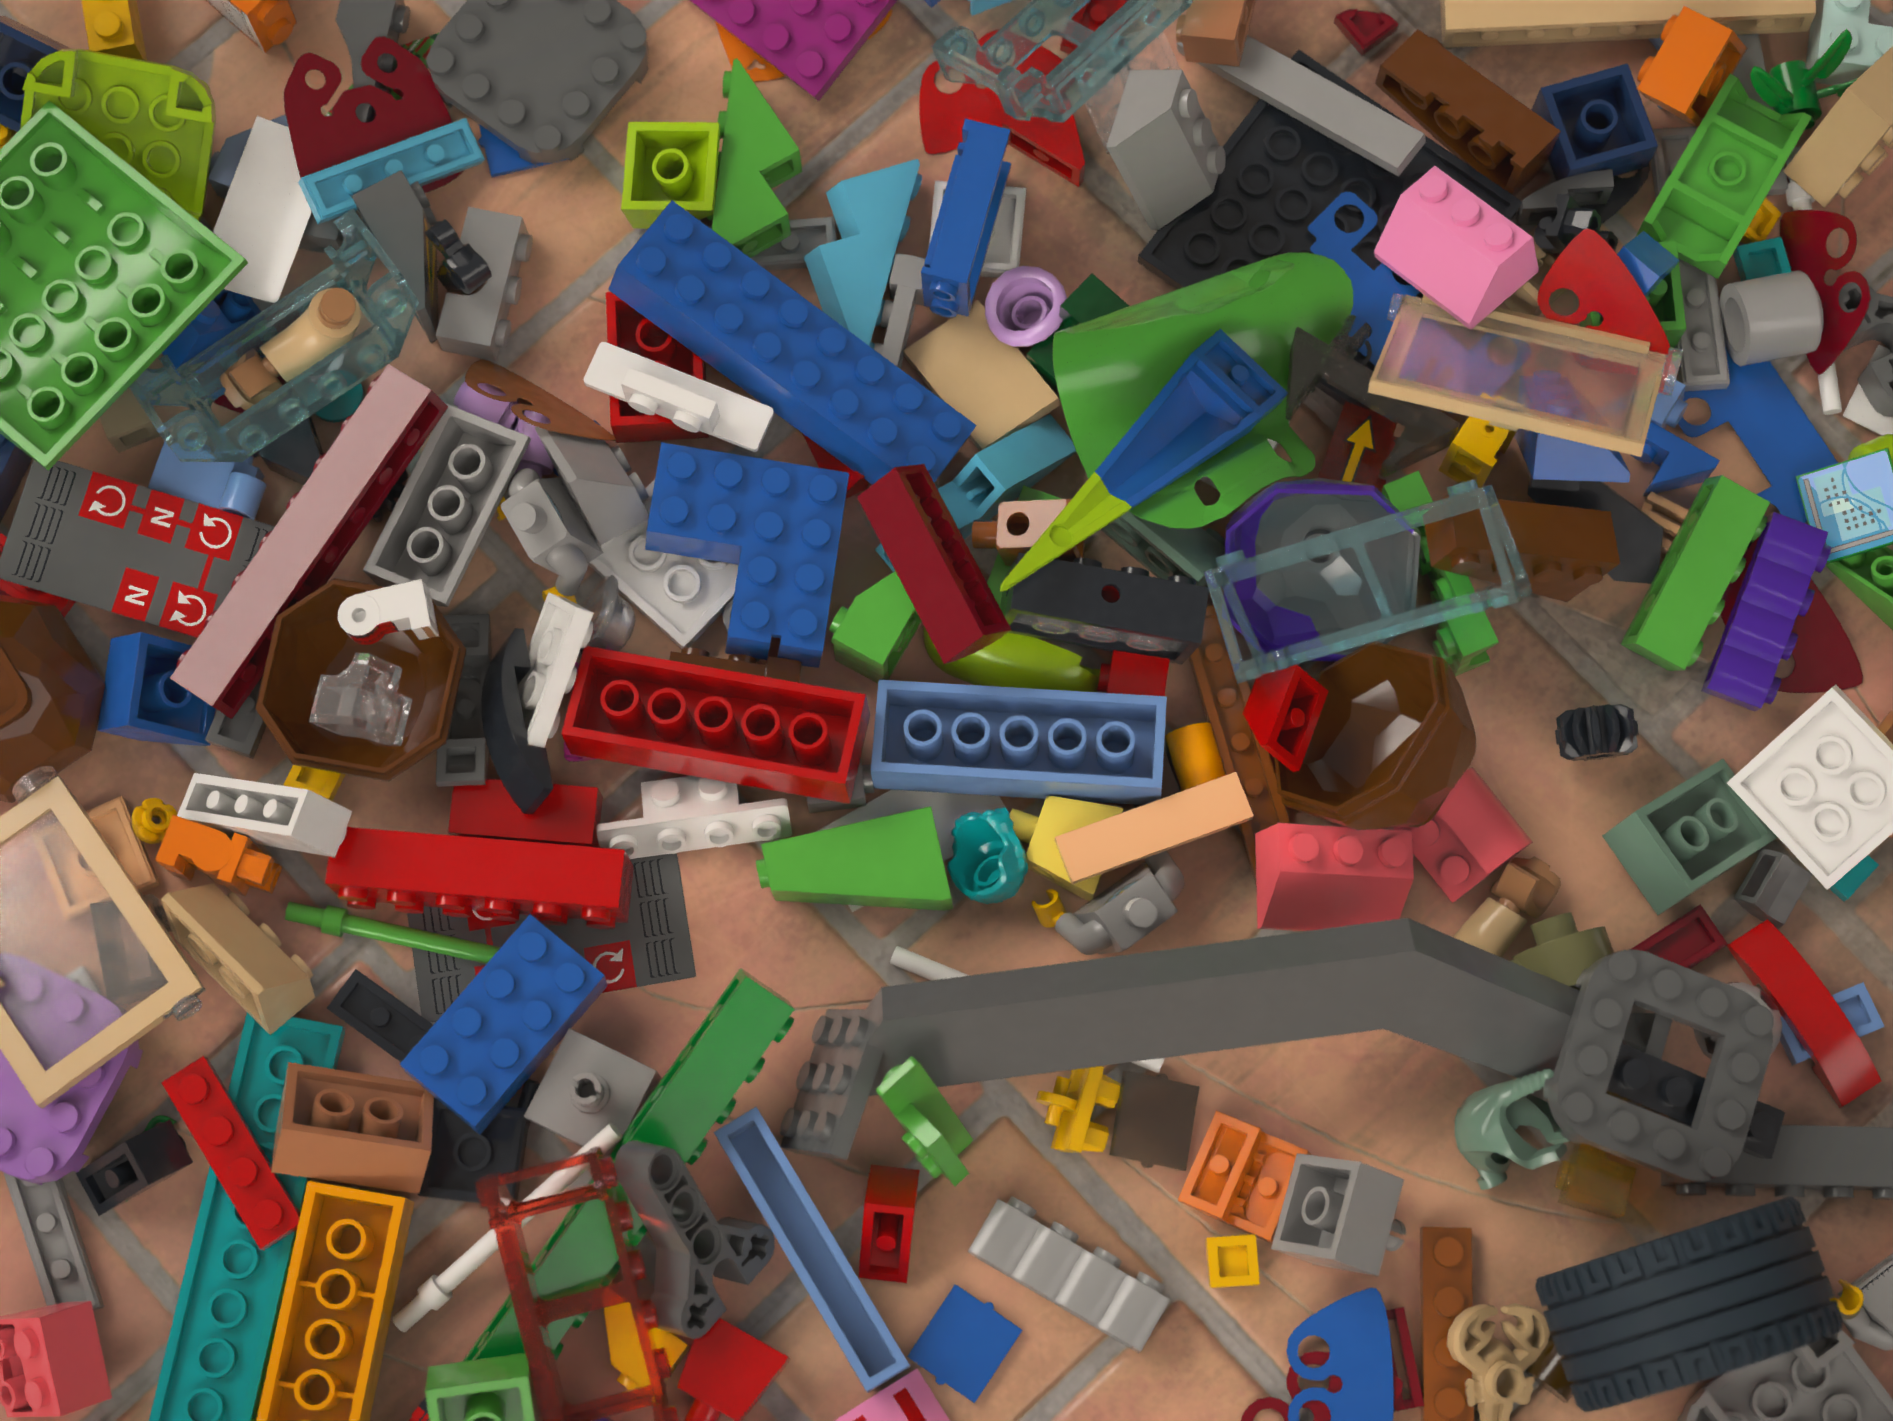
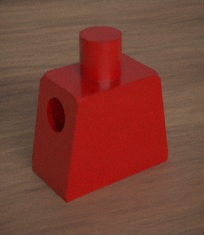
(728, 1373)

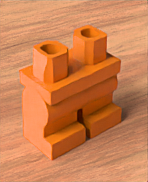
(225, 861)

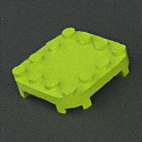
(139, 109)

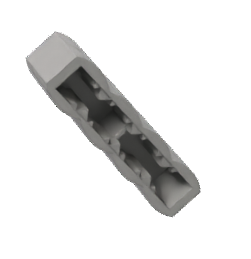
(1068, 1274)

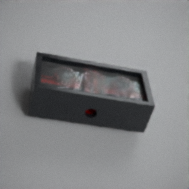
(1108, 608)

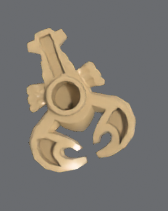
(1495, 1368)

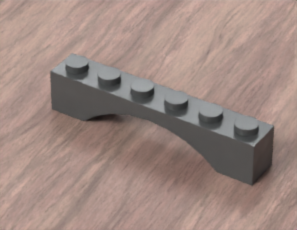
(360, 24)

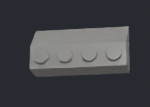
(447, 504)

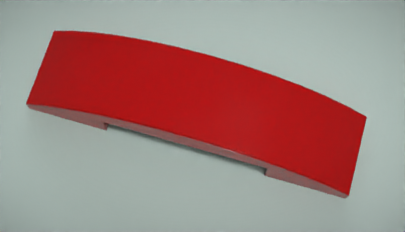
(1808, 1010)

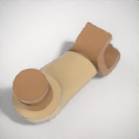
(314, 335)
(1524, 887)

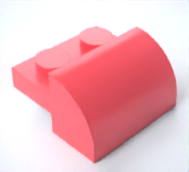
(1467, 837)

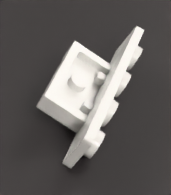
(678, 396)
(694, 815)

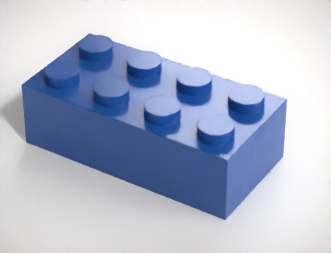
(504, 1024)

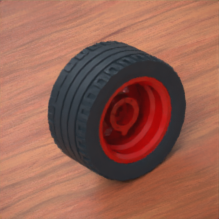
(1689, 1305)

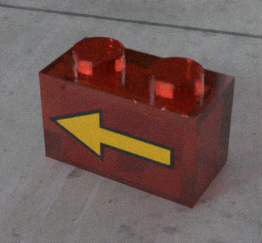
(1359, 447)

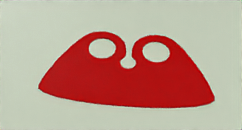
(945, 113)
(1602, 286)

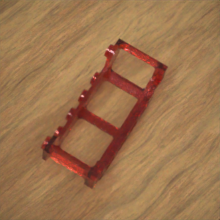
(536, 1313)

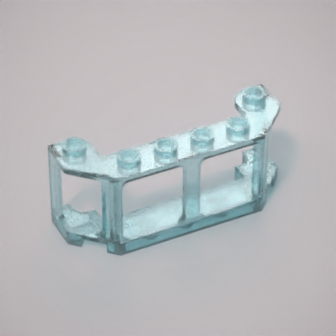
(1072, 81)
(197, 433)

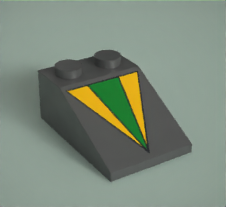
(398, 220)

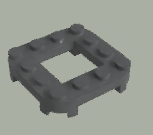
(1592, 1046)

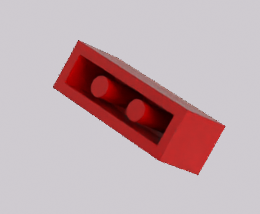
(564, 817)

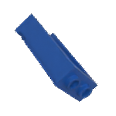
(966, 220)

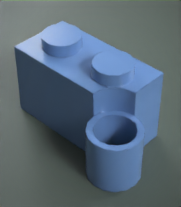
(221, 485)

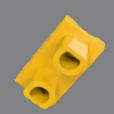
(1072, 1109)

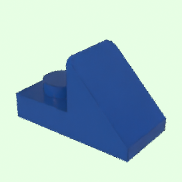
(1678, 461)

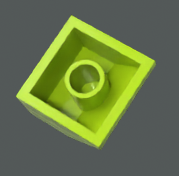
(669, 164)

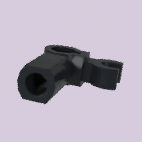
(462, 265)

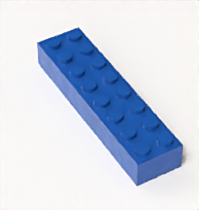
(785, 350)

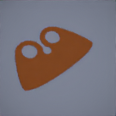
(562, 416)

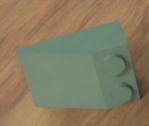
(1687, 837)

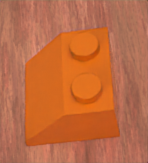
(1690, 65)

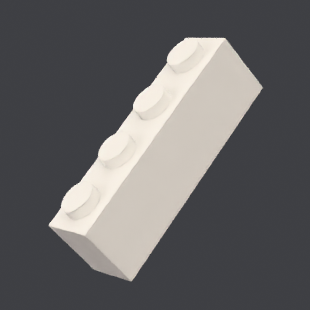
(267, 813)

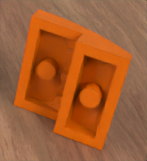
(1241, 1176)

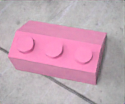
(1456, 248)

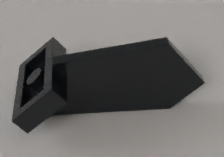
(1635, 532)

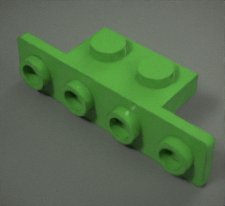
(929, 1121)

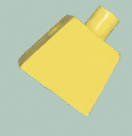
(1057, 818)

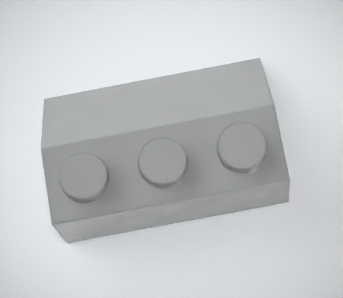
(1164, 145)

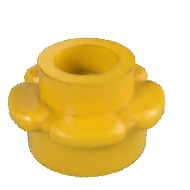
(143, 824)

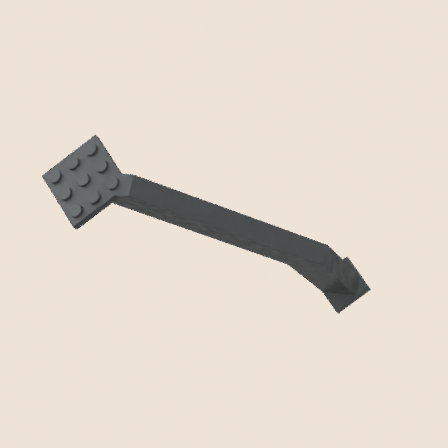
(1185, 1004)

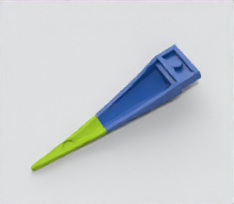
(1195, 416)

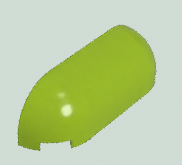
(1020, 663)

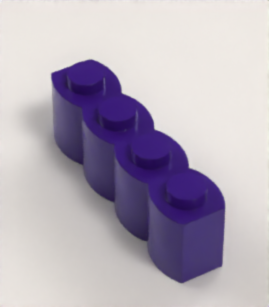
(1765, 612)

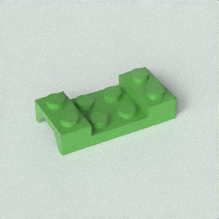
(1723, 177)
(1461, 639)

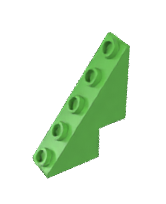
(752, 161)

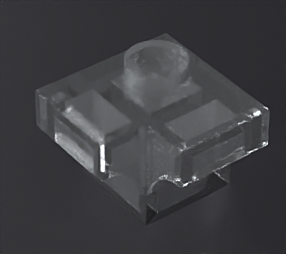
(363, 701)

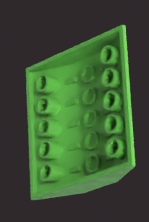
(90, 280)

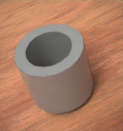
(1771, 318)

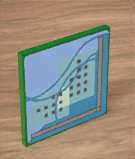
(1851, 503)

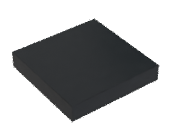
(463, 1156)

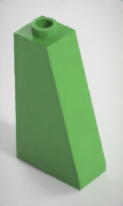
(864, 863)

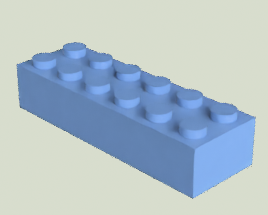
(1018, 742)

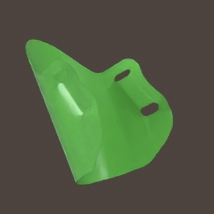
(1123, 359)

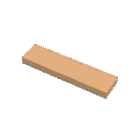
(1153, 828)

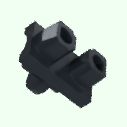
(1560, 229)

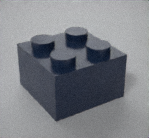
(1598, 122)

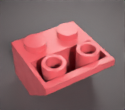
(51, 1361)

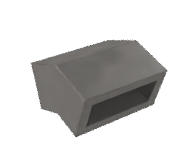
(1772, 887)

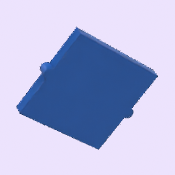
(964, 1343)

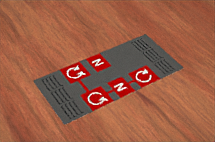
(126, 547)
(635, 954)

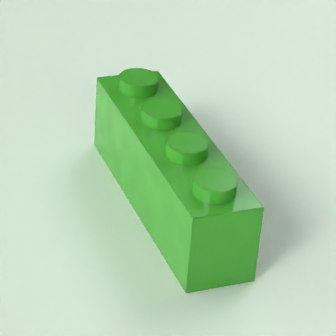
(1696, 574)

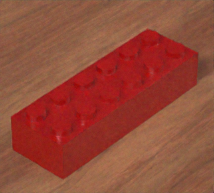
(716, 724)
(482, 876)

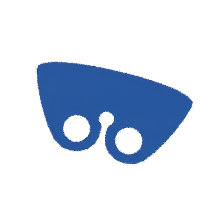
(1358, 1355)

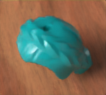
(987, 856)

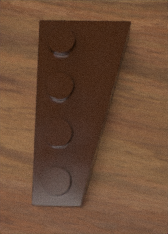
(1467, 112)
(1558, 546)

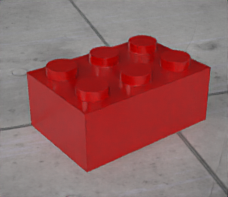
(640, 336)

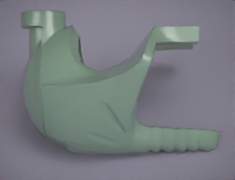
(1488, 1125)

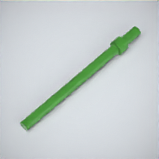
(337, 921)

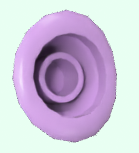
(1024, 306)

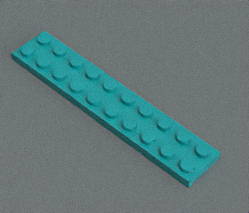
(230, 1285)

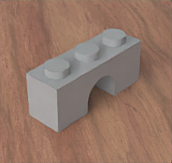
(478, 322)

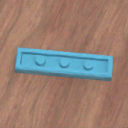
(420, 158)

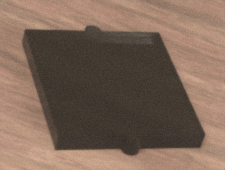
(1154, 1120)

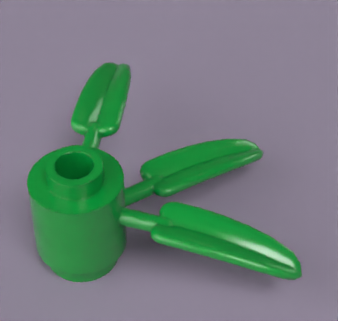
(1792, 86)

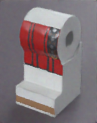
(389, 610)

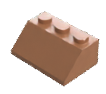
(353, 1128)

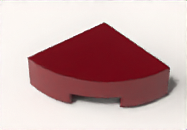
(1365, 28)

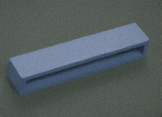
(812, 1250)

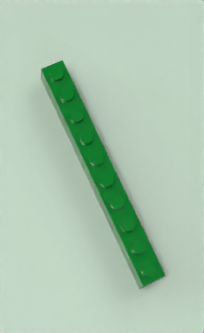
(676, 1116)

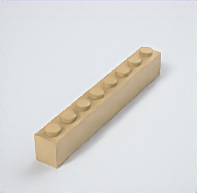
(1560, 21)

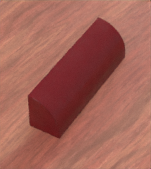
(933, 562)

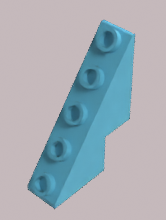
(871, 222)
(1000, 473)

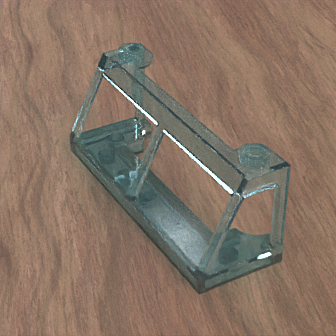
(1461, 499)

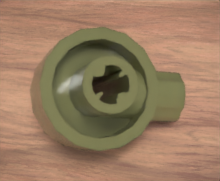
(1563, 950)

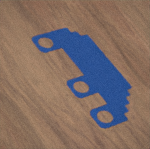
(1371, 288)
(1770, 428)

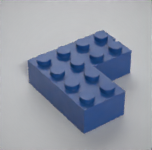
(770, 521)

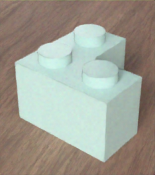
(1868, 40)

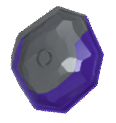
(1324, 590)

